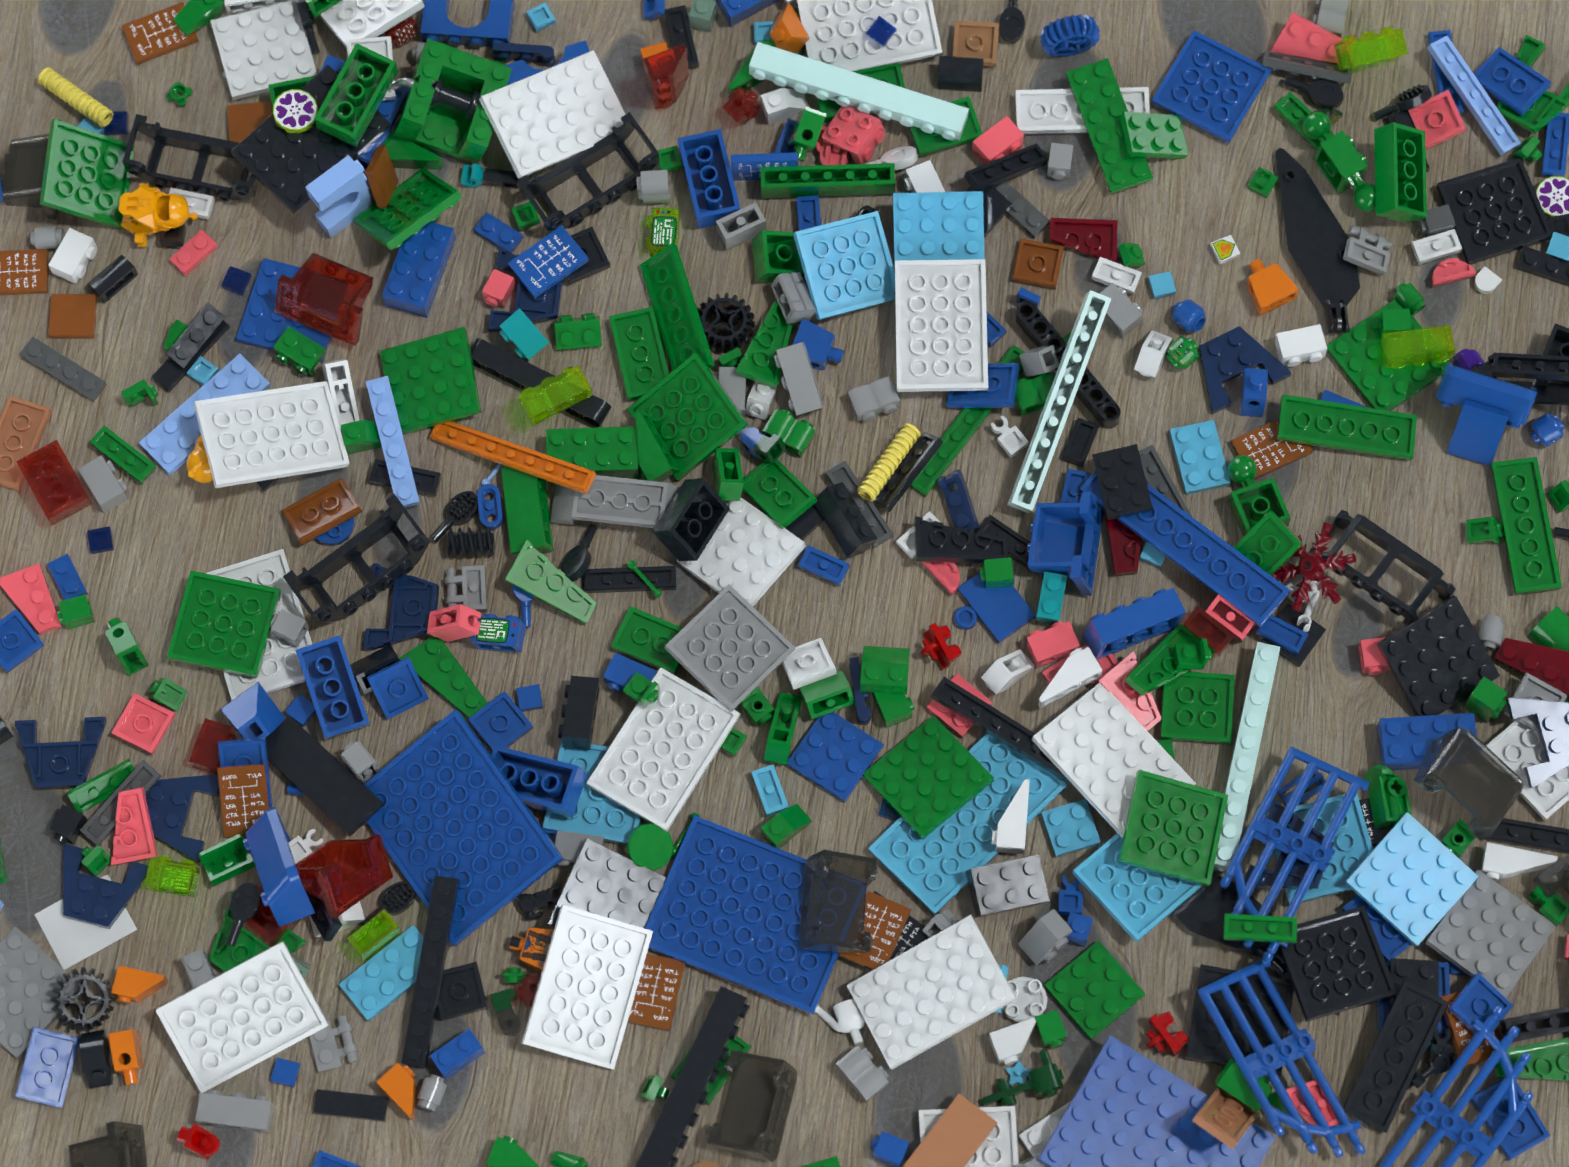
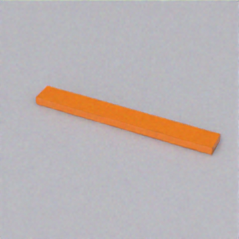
(514, 456)

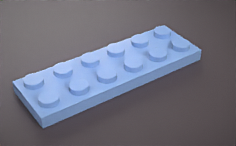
(178, 434)

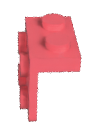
(855, 133)

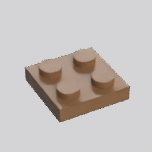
(976, 41)

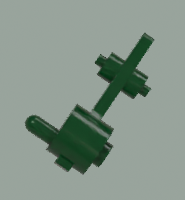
(1043, 1080)

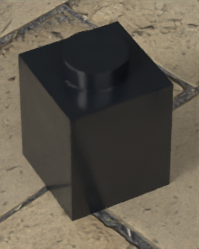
(67, 825)

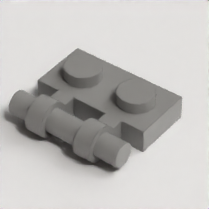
(1365, 255)
(473, 584)
(325, 1046)

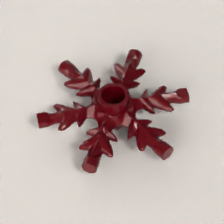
(1312, 568)

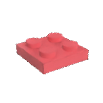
(1438, 119)
(949, 718)
(143, 724)

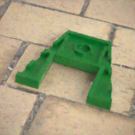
(1547, 106)

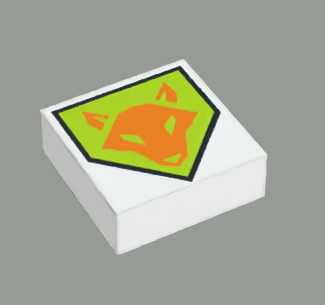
(1225, 249)

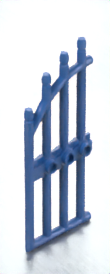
(1288, 841)
(1280, 1053)
(1449, 1121)

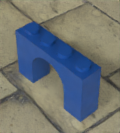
(495, 28)

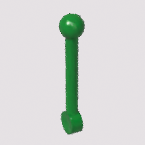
(632, 566)
(680, 840)

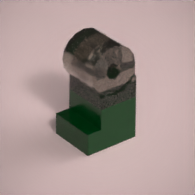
(505, 1013)

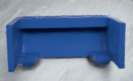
(1464, 384)
(277, 869)

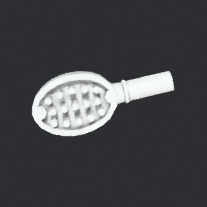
(901, 157)

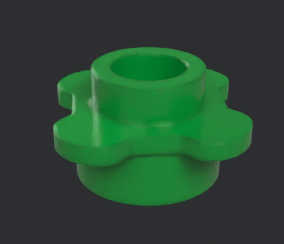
(179, 88)
(513, 975)

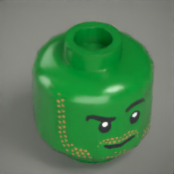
(1182, 352)

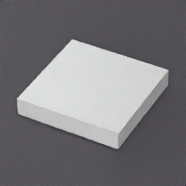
(808, 664)

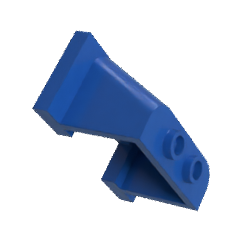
(1067, 540)

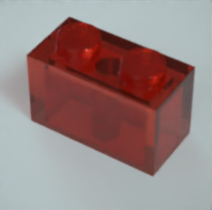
(1205, 626)
(206, 752)

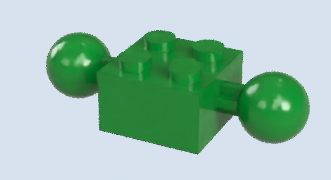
(1340, 160)
(1253, 499)

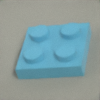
(1070, 828)

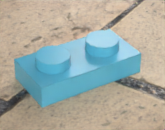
(770, 790)

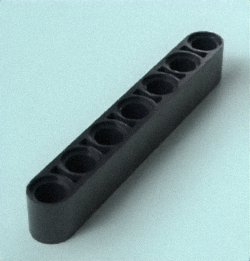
(1052, 337)
(525, 375)

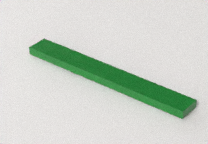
(958, 436)

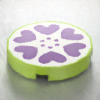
(295, 111)
(1554, 196)

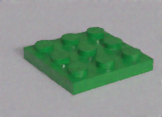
(1198, 708)
(1094, 990)

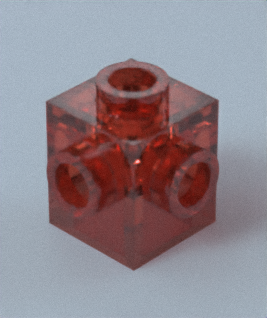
(742, 105)
(524, 991)

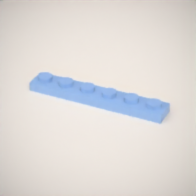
(1474, 95)
(392, 441)

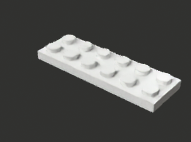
(1057, 111)

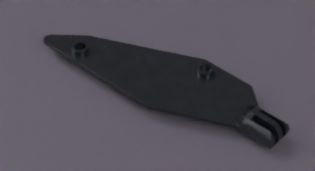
(1316, 242)
(1205, 916)

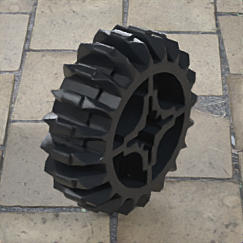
(738, 311)
(82, 1010)

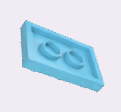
(1199, 457)

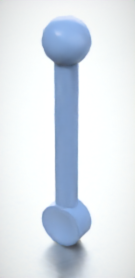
(487, 480)

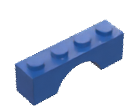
(522, 70)

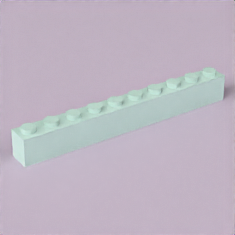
(858, 91)
(1059, 401)
(1246, 751)

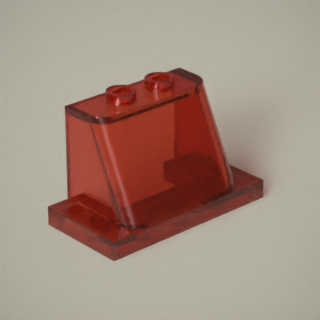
(325, 298)
(345, 872)

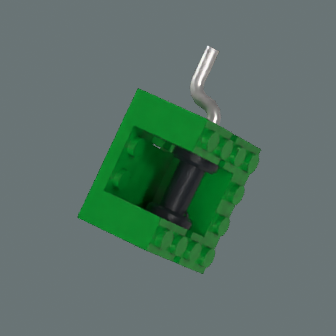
(444, 101)

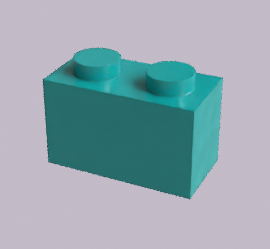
(523, 334)
(1051, 598)

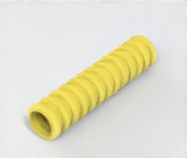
(75, 97)
(888, 462)

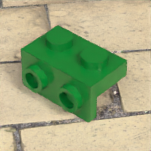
(578, 332)
(298, 351)
(226, 860)

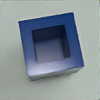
(1081, 927)
(890, 1149)

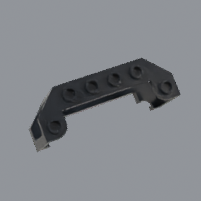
(203, 144)
(578, 166)
(1532, 367)
(1395, 549)
(352, 552)

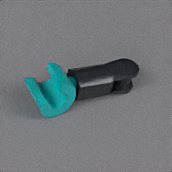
(473, 177)

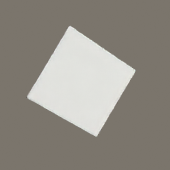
(78, 940)

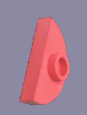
(1451, 271)
(945, 573)

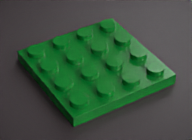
(85, 173)
(409, 209)
(1361, 360)
(432, 380)
(691, 414)
(223, 624)
(928, 777)
(1173, 828)

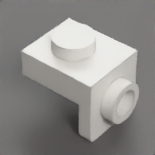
(760, 400)

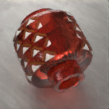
(403, 31)

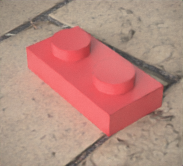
(193, 252)

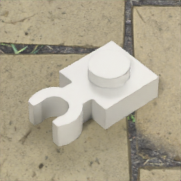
(1011, 438)
(302, 848)

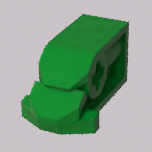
(1387, 796)

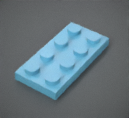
(385, 974)

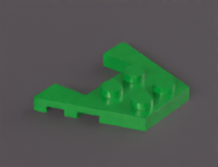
(247, 944)

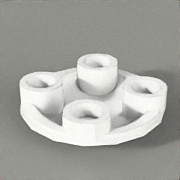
(1030, 999)

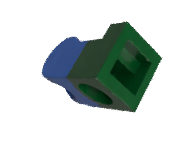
(762, 446)

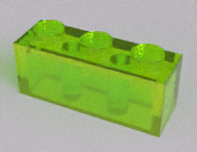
(1370, 48)
(1417, 346)
(555, 394)

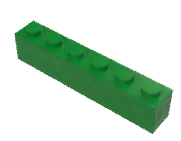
(828, 180)

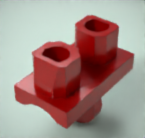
(937, 648)
(1172, 1043)
(199, 1141)

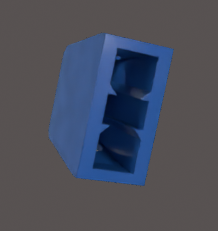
(818, 344)
(1253, 389)

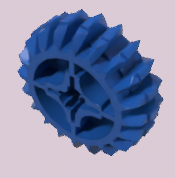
(1069, 35)

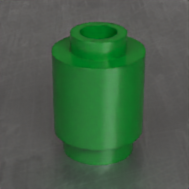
(1409, 298)

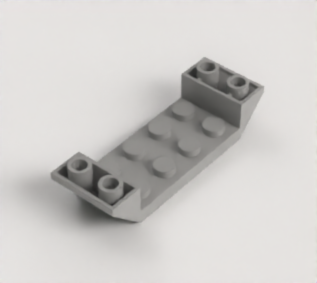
(614, 502)

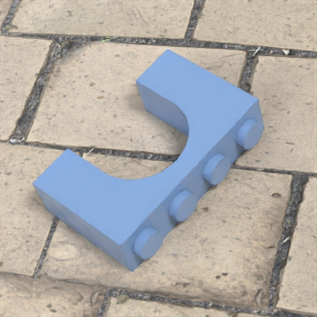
(340, 195)

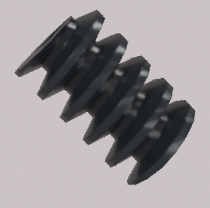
(471, 542)

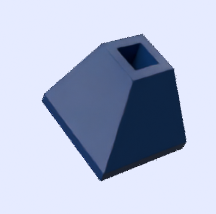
(253, 713)

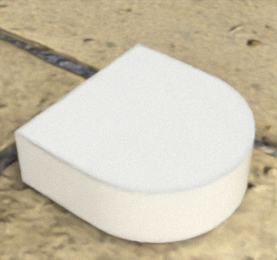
(1486, 281)

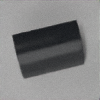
(960, 74)
(113, 278)
(373, 664)

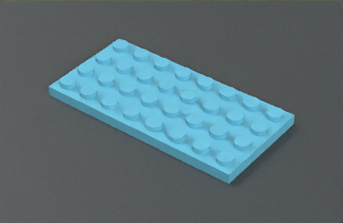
(938, 864)

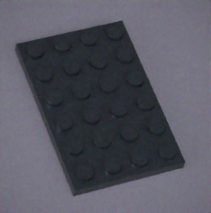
(293, 160)

